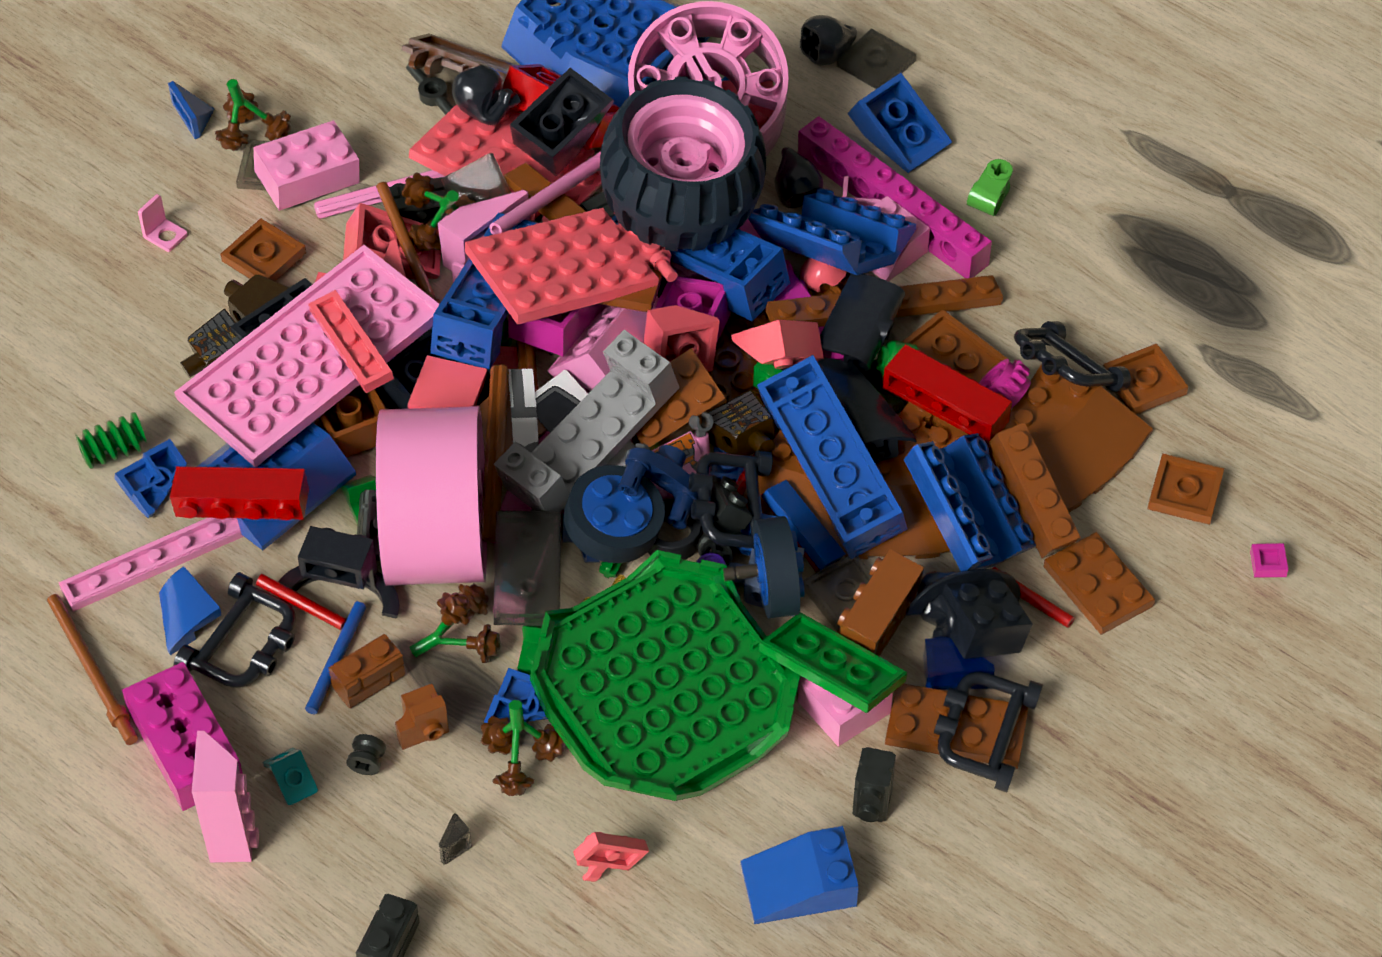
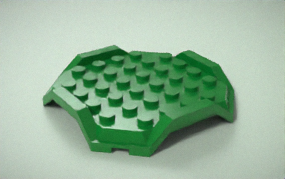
(663, 681)

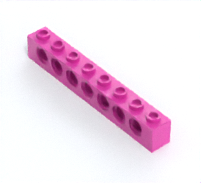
(868, 177)

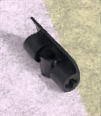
(862, 319)

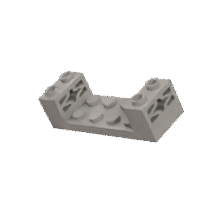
(594, 430)

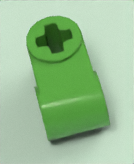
(991, 187)

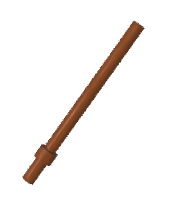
(404, 239)
(116, 712)

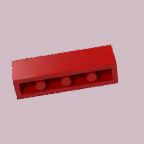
(946, 393)
(239, 493)

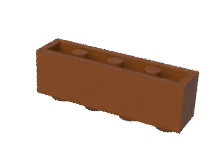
(1033, 490)

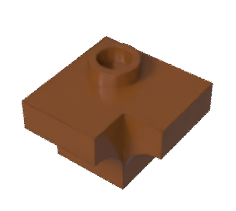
(423, 717)

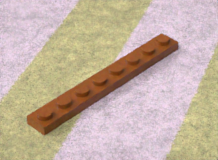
(919, 300)

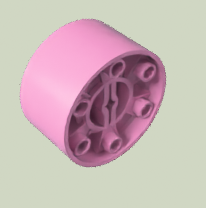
(740, 36)
(430, 495)

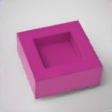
(1269, 560)

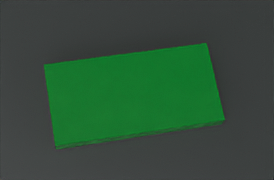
(833, 662)

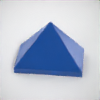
(190, 108)

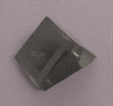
(454, 840)

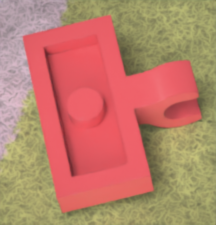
(608, 851)

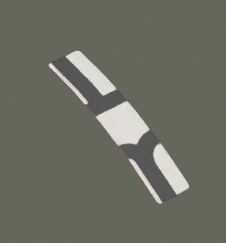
(523, 408)

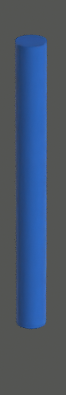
(336, 655)

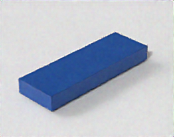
(808, 529)

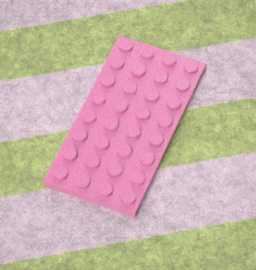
(288, 367)

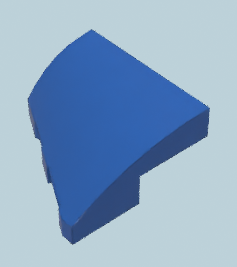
(151, 477)
(185, 609)
(516, 687)

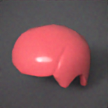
(817, 273)

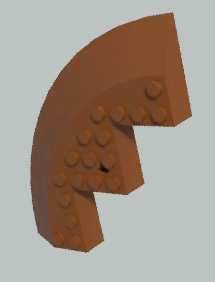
(1077, 429)

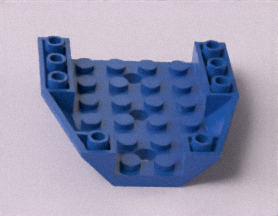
(571, 38)

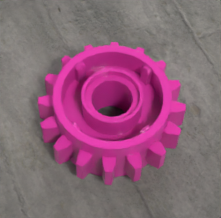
(1008, 379)

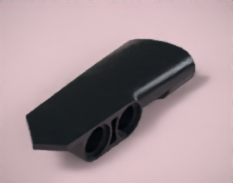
(867, 409)

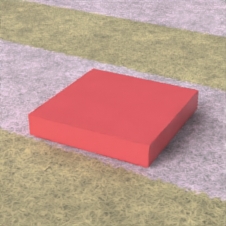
(447, 384)

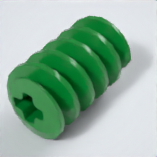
(111, 440)

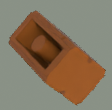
(367, 671)

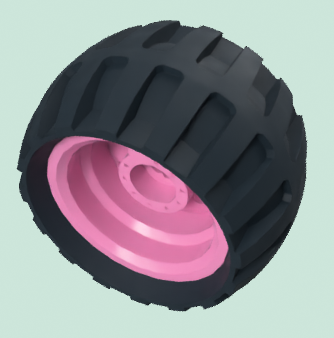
(683, 164)

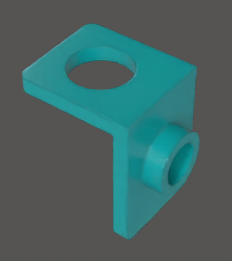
(292, 775)

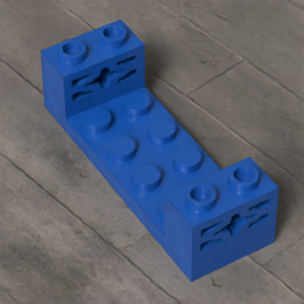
(744, 265)
(470, 317)
(832, 456)

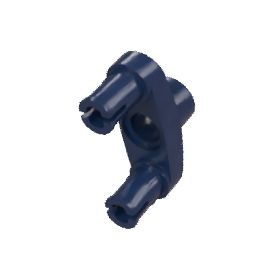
(666, 471)

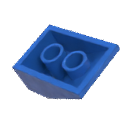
(899, 124)
(801, 877)

